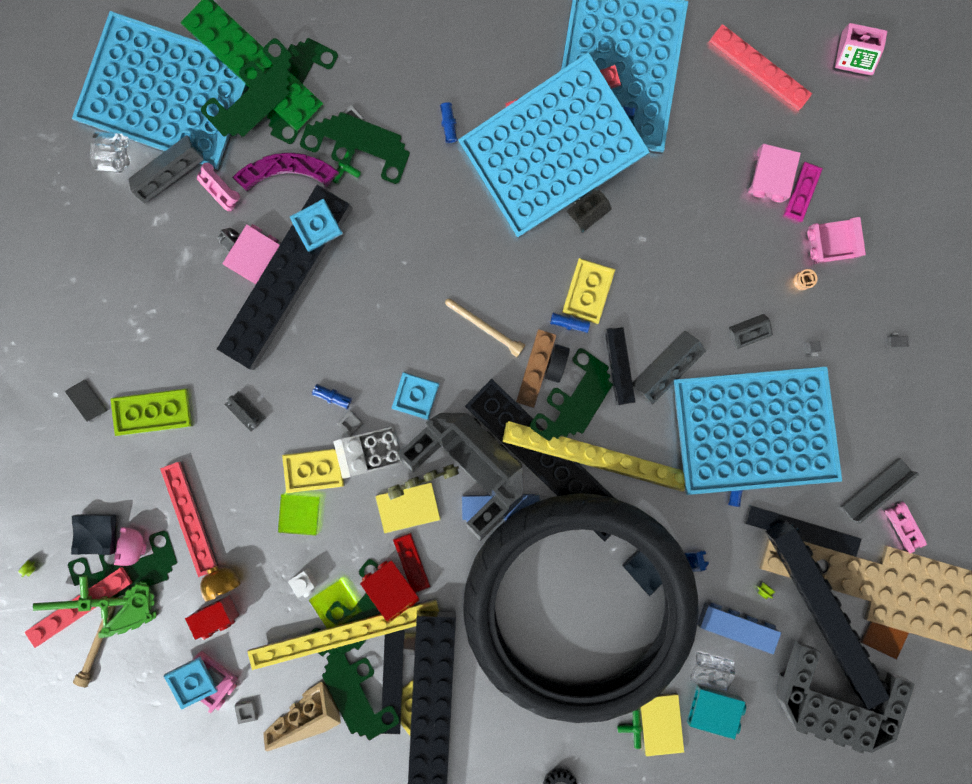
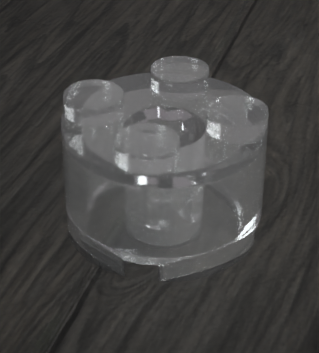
(109, 152)

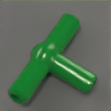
(348, 168)
(636, 729)

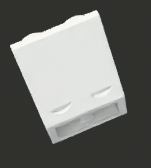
(367, 452)

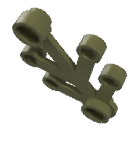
(397, 491)

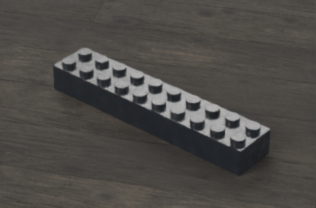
(278, 289)
(563, 477)
(827, 614)
(431, 697)

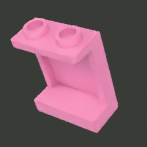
(774, 173)
(836, 241)
(251, 253)
(226, 686)

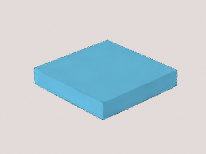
(316, 225)
(415, 395)
(190, 682)

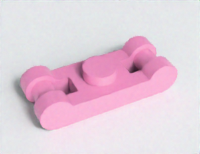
(217, 187)
(906, 527)

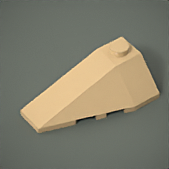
(307, 718)

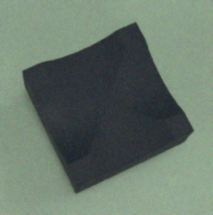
(93, 534)
(643, 572)

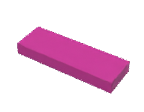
(802, 192)

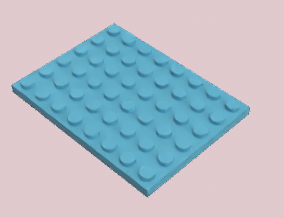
(644, 46)
(154, 87)
(553, 145)
(757, 430)

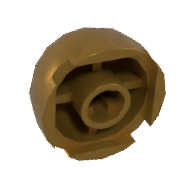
(218, 582)

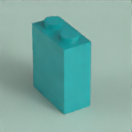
(716, 712)

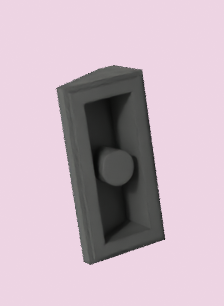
(751, 331)
(86, 401)

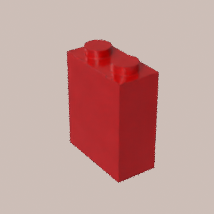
(389, 591)

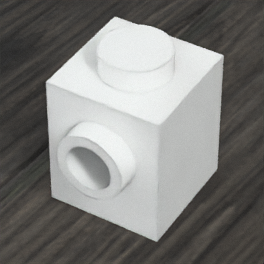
(303, 583)

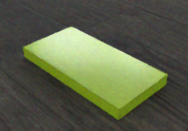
(151, 412)

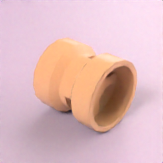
(801, 279)

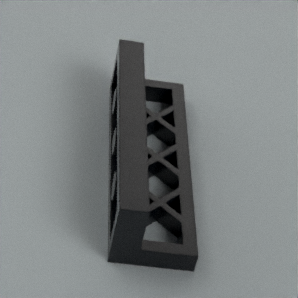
(619, 366)

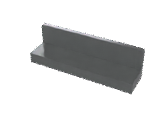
(164, 169)
(669, 367)
(878, 491)

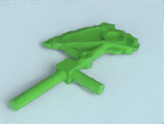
(132, 614)

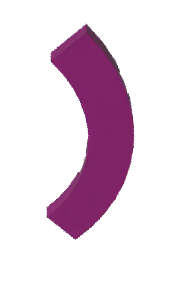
(285, 163)

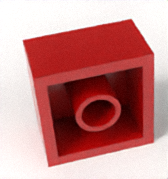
(210, 618)

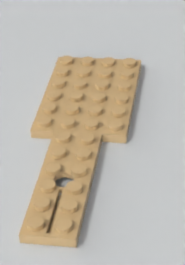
(901, 591)

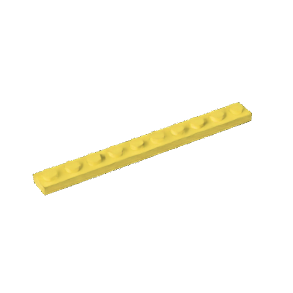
(595, 457)
(334, 637)

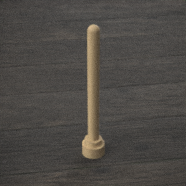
(514, 346)
(83, 678)

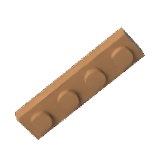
(536, 368)

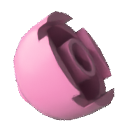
(129, 547)

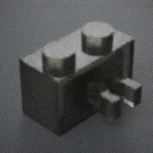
(589, 209)

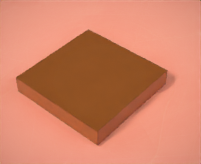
(884, 639)

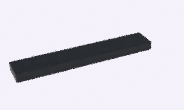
(812, 533)
(393, 678)

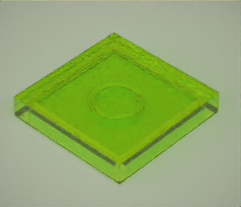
(298, 514)
(333, 593)

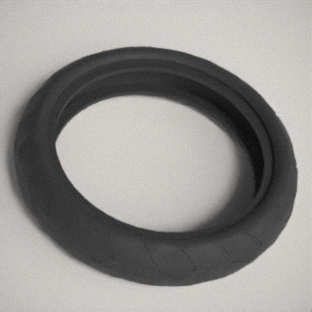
(601, 699)

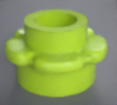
(27, 568)
(765, 591)

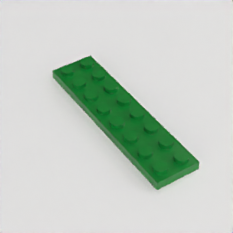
(236, 48)

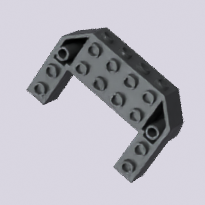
(479, 456)
(836, 719)

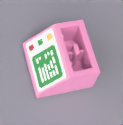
(860, 48)

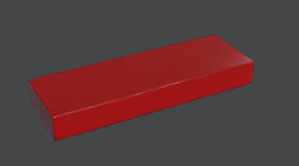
(411, 562)

